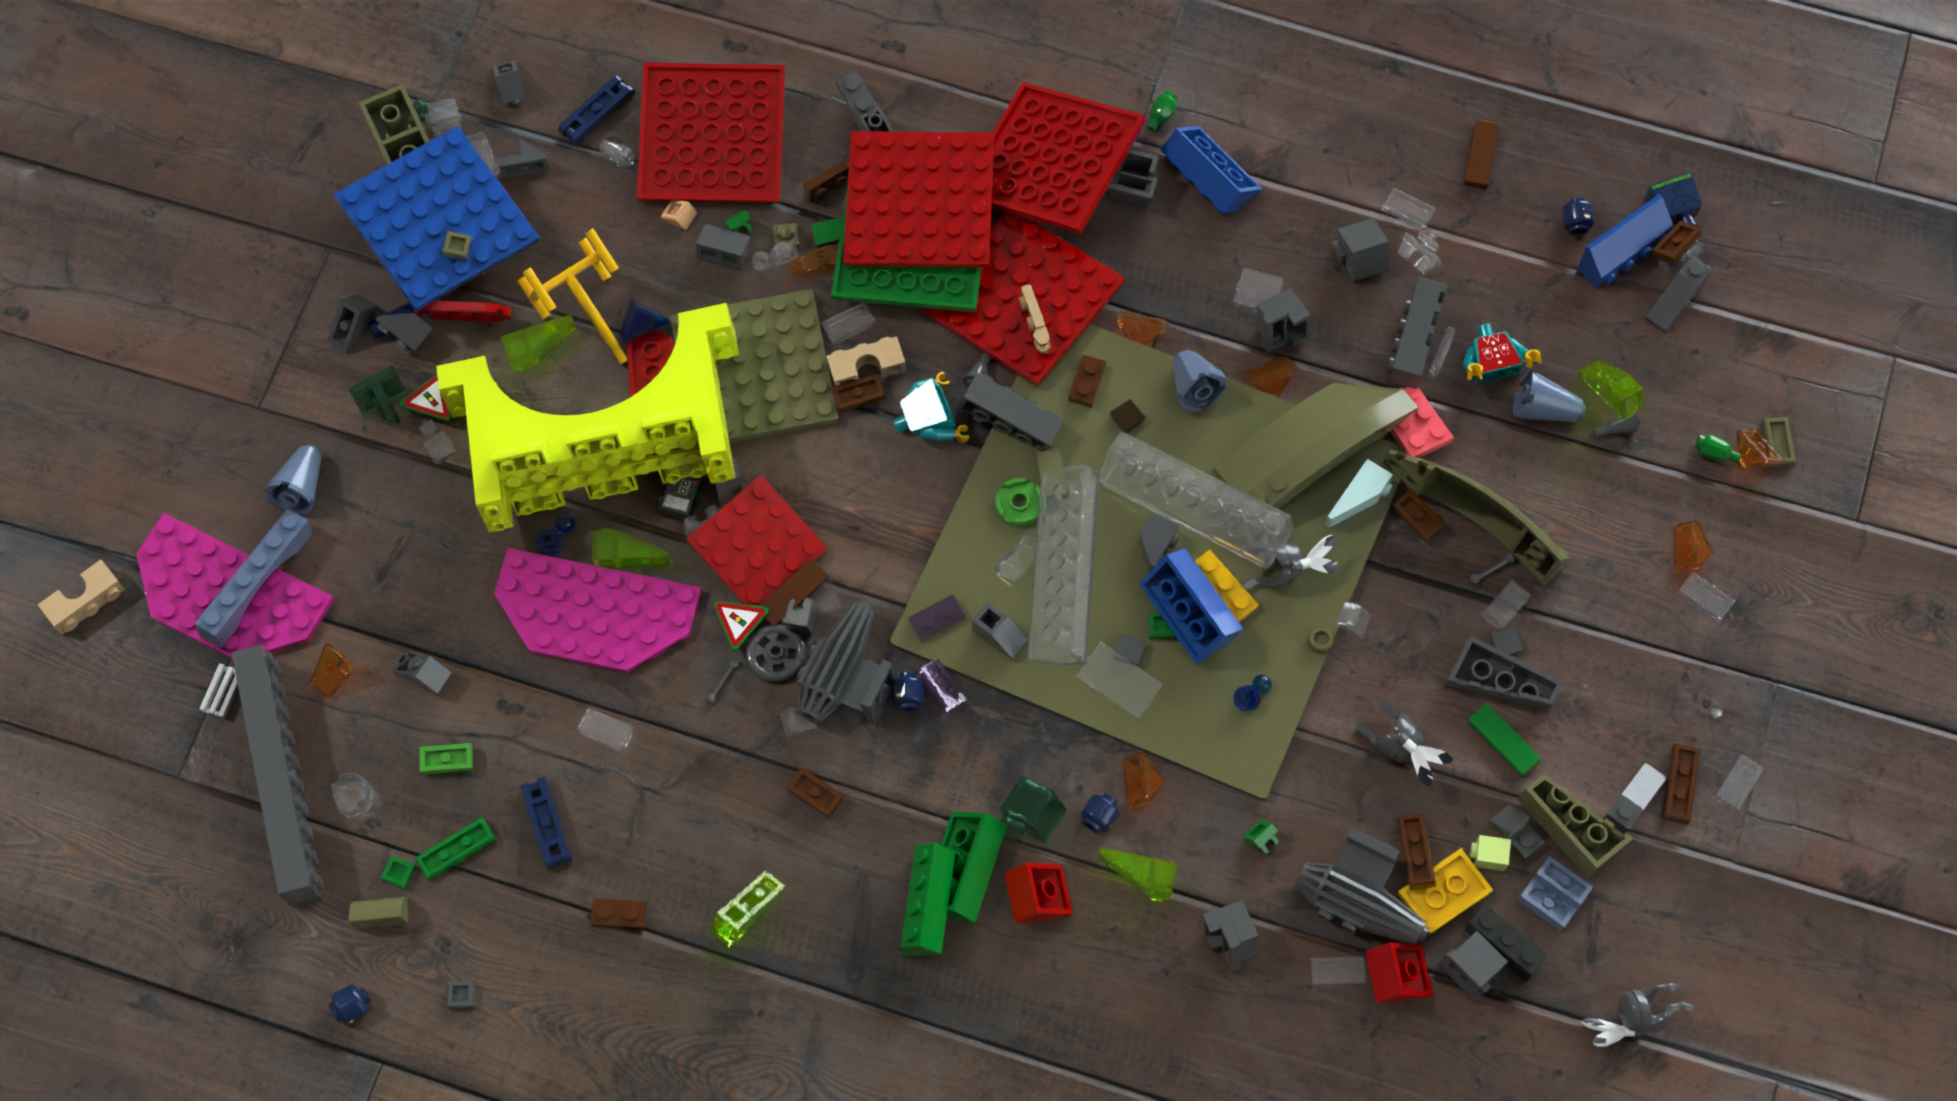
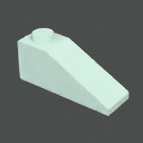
(1362, 492)

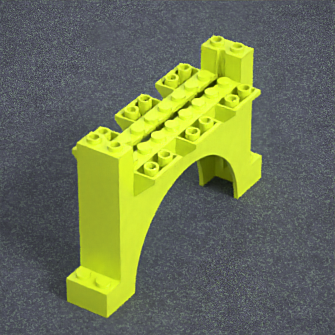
(536, 456)

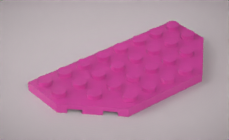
(188, 570)
(593, 611)

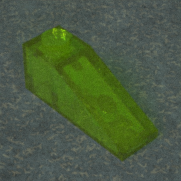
(534, 343)
(1614, 387)
(619, 549)
(1147, 874)
(746, 908)

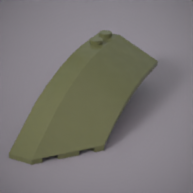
(1313, 440)
(1485, 509)

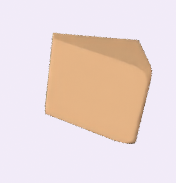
(679, 214)

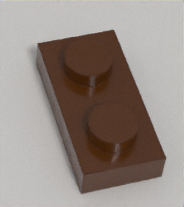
(826, 181)
(1676, 242)
(1087, 381)
(858, 393)
(1417, 516)
(815, 792)
(618, 913)

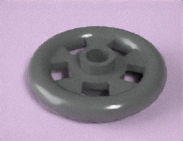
(766, 671)

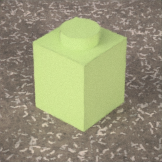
(1491, 853)

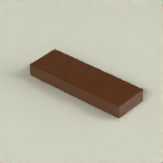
(1481, 154)
(798, 587)
(1681, 783)
(1416, 851)

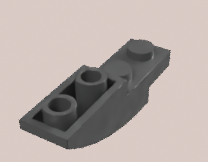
(861, 104)

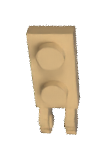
(1035, 319)

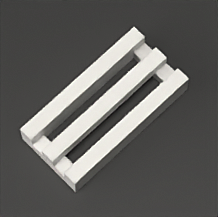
(204, 708)

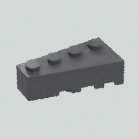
(1416, 333)
(1009, 412)
(1498, 675)

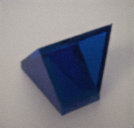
(641, 320)

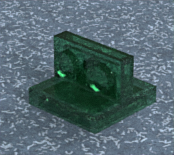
(378, 394)

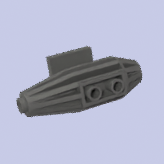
(839, 673)
(1355, 891)

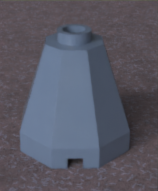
(1197, 381)

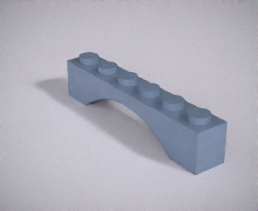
(226, 610)

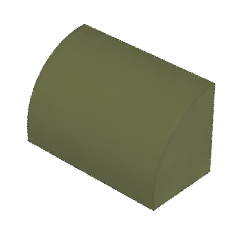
(379, 912)

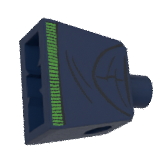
(1679, 196)

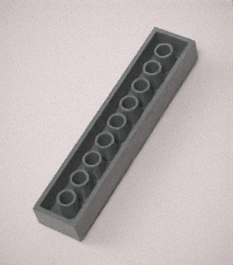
(277, 776)

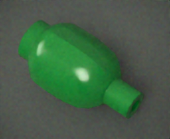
(1162, 110)
(1716, 449)

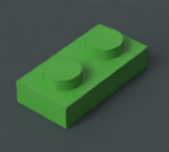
(446, 758)

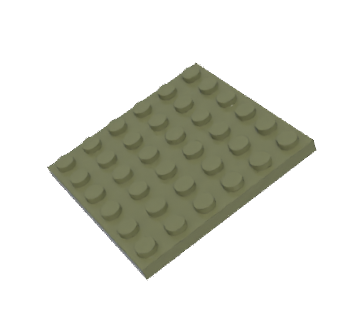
(780, 371)

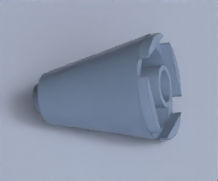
(1546, 400)
(296, 481)

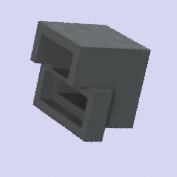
(1135, 178)
(1363, 249)
(1283, 320)
(1232, 932)
(1473, 965)

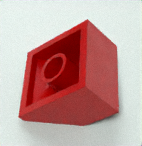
(1038, 892)
(1399, 973)

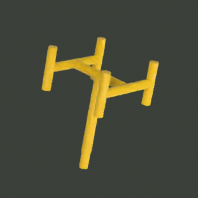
(543, 303)

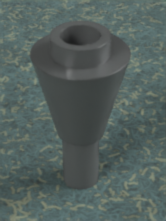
(980, 367)
(1619, 425)

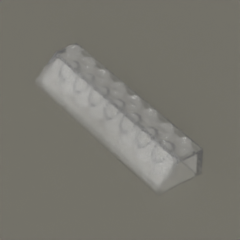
(1195, 500)
(1063, 566)

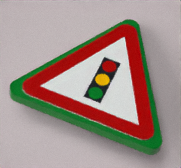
(427, 401)
(739, 620)

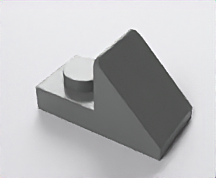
(529, 161)
(1513, 825)

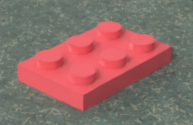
(1423, 429)

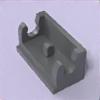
(723, 247)
(801, 619)

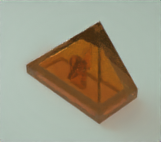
(1140, 327)
(1271, 376)
(1756, 450)
(1690, 546)
(331, 671)
(1141, 779)

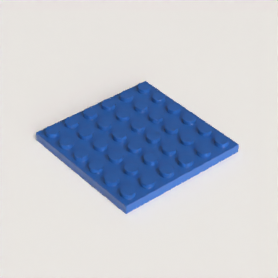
(419, 198)

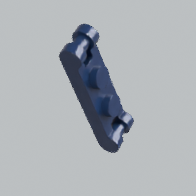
(596, 109)
(546, 823)

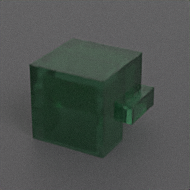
(1032, 810)

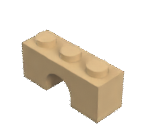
(884, 354)
(100, 589)

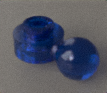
(564, 524)
(1260, 685)

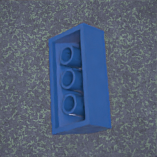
(1210, 169)
(1626, 243)
(1190, 605)

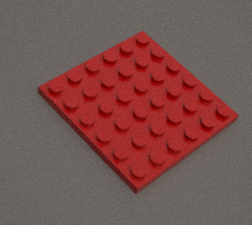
(711, 133)
(1058, 155)
(919, 199)
(1066, 285)

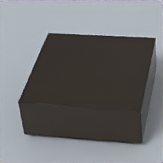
(1127, 416)

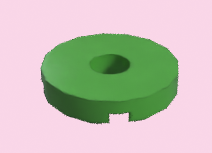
(1008, 511)

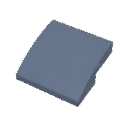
(1555, 893)

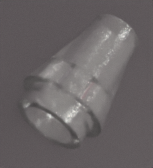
(619, 153)

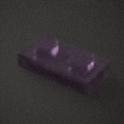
(937, 617)
(941, 686)

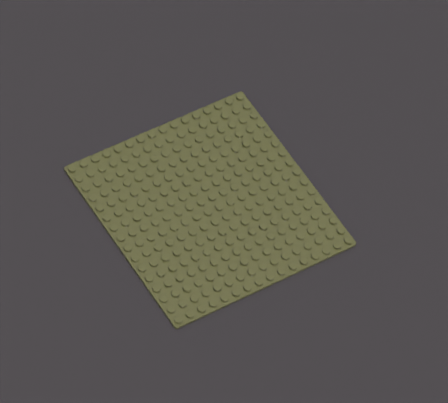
(1194, 709)

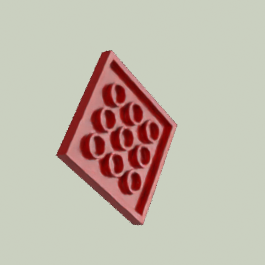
(755, 543)

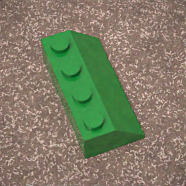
(977, 845)
(927, 900)

